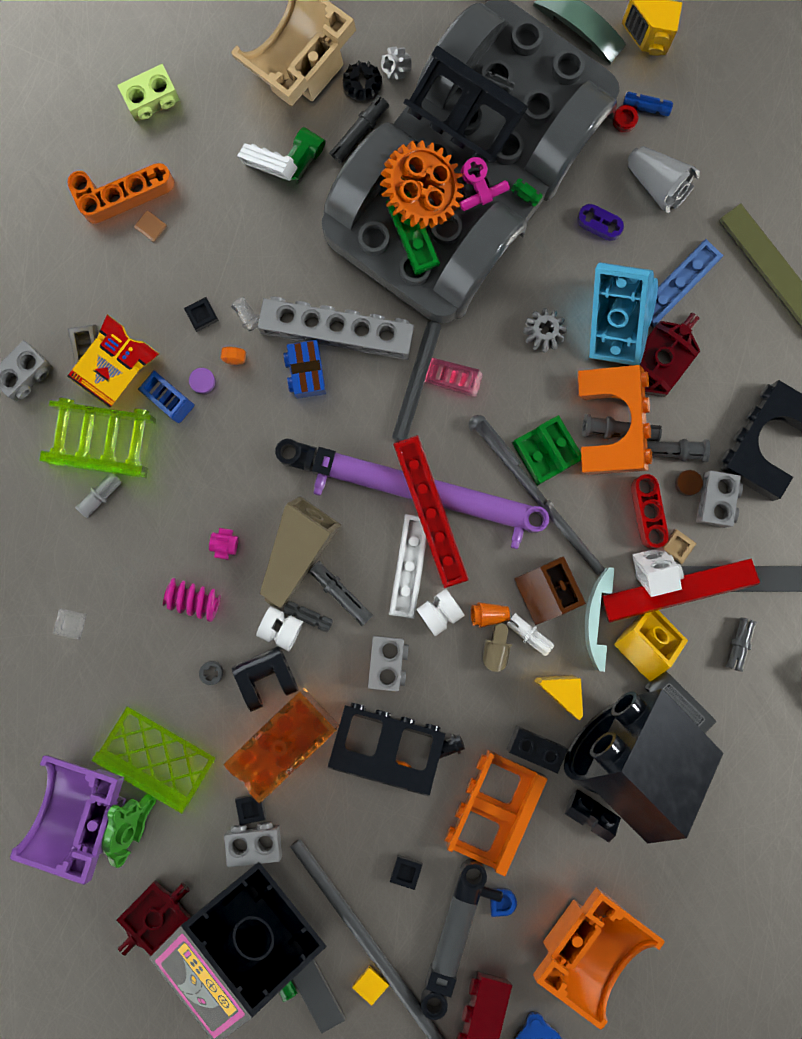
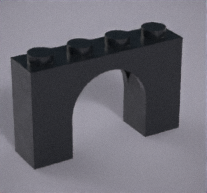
(745, 459)

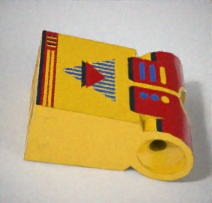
(111, 362)

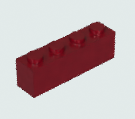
(486, 1008)

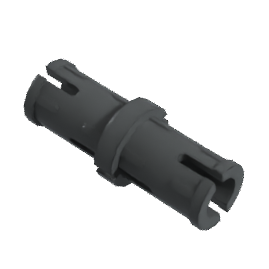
(741, 644)

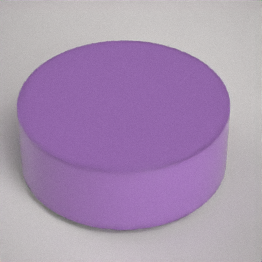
(202, 381)

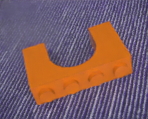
(631, 451)

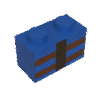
(305, 368)

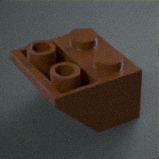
(549, 591)

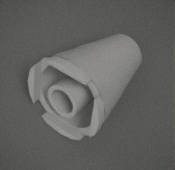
(662, 176)

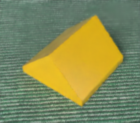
(565, 691)

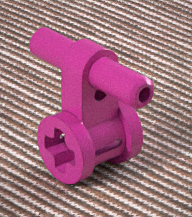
(483, 193)

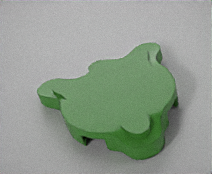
(123, 827)

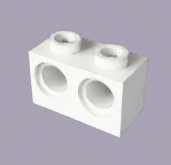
(657, 571)

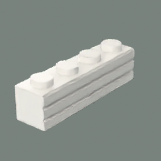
(267, 161)

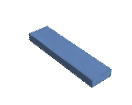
(684, 278)

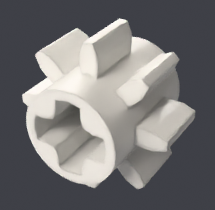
(396, 62)

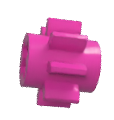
(223, 543)

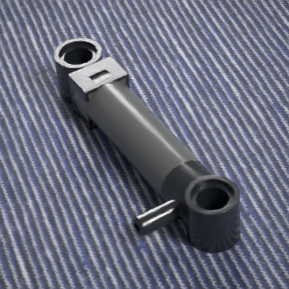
(443, 970)

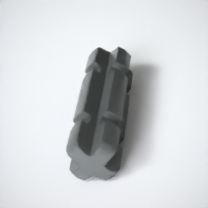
(308, 616)

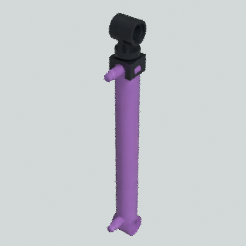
(331, 464)

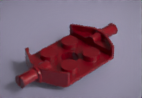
(680, 345)

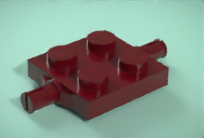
(153, 918)

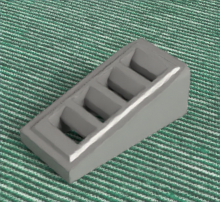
(73, 334)

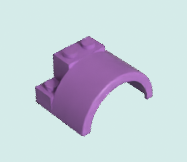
(70, 820)

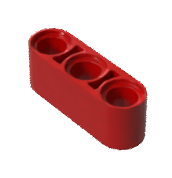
(653, 499)

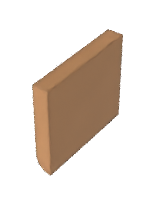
(150, 226)

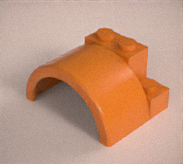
(589, 953)

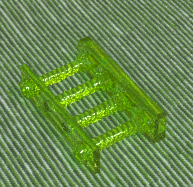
(82, 457)

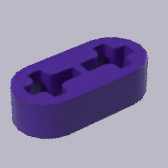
(603, 217)

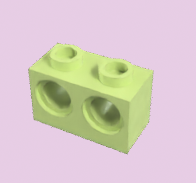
(145, 86)

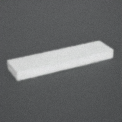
(408, 568)

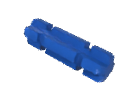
(648, 103)

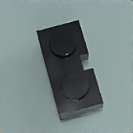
(586, 810)

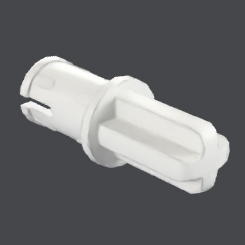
(530, 635)

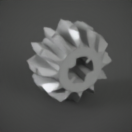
(552, 336)

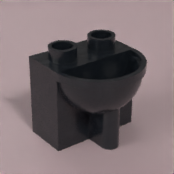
(646, 764)

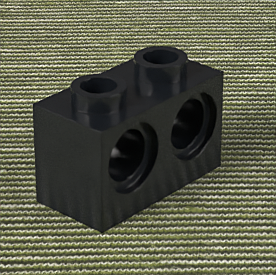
(537, 749)

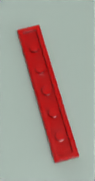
(431, 511)
(694, 587)

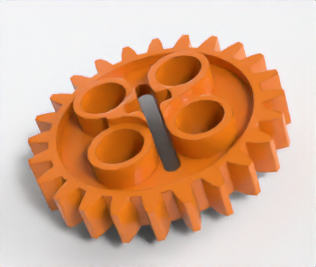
(421, 184)

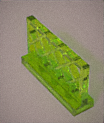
(141, 779)

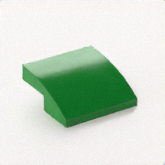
(547, 450)

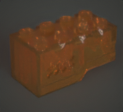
(282, 745)

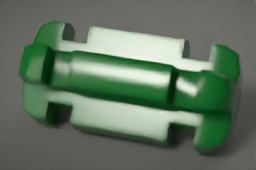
(527, 192)

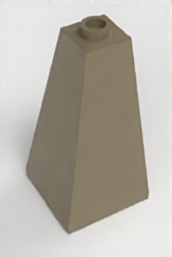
(297, 546)

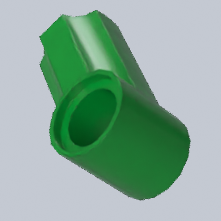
(306, 147)

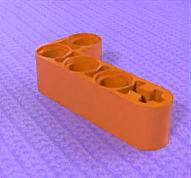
(124, 187)

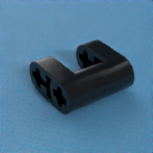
(260, 667)

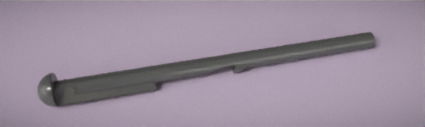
(512, 462)

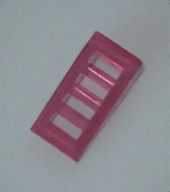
(451, 385)

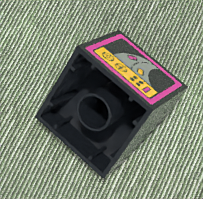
(237, 953)

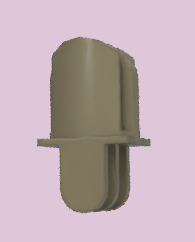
(497, 650)

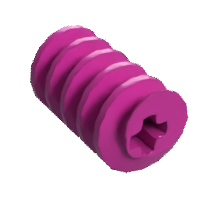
(191, 600)

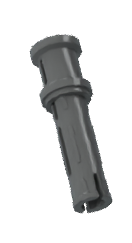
(610, 428)
(682, 450)

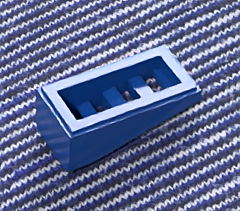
(178, 407)

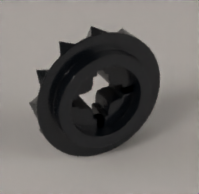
(354, 88)

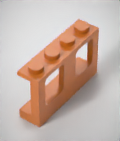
(510, 816)

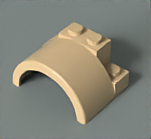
(302, 50)

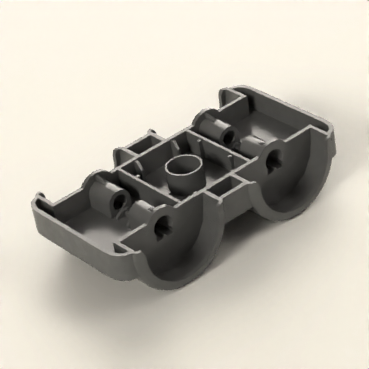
(566, 105)

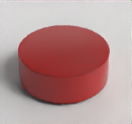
(625, 118)

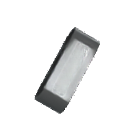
(683, 700)

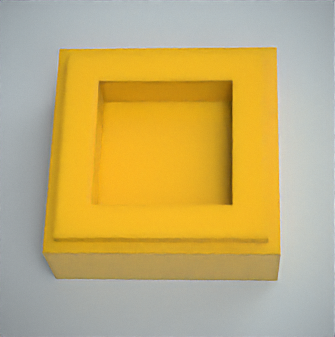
(370, 985)

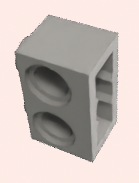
(16, 365)
(712, 497)
(380, 662)
(255, 851)

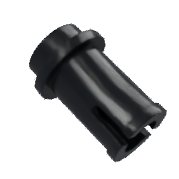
(452, 746)

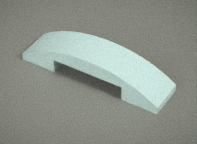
(597, 652)

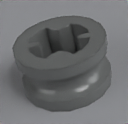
(215, 679)

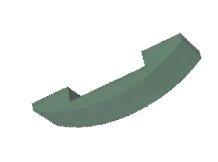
(587, 24)

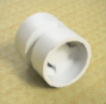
(440, 612)
(288, 632)

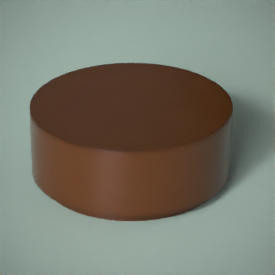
(689, 482)

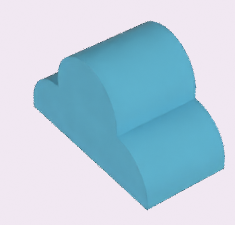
(621, 312)

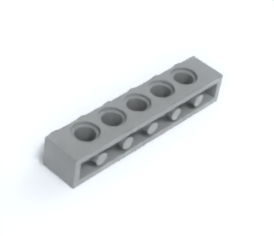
(276, 307)

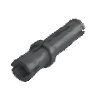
(366, 120)
(340, 593)

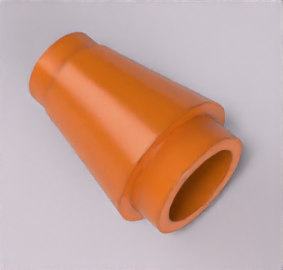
(489, 614)

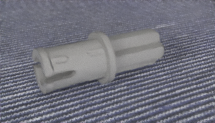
(98, 495)

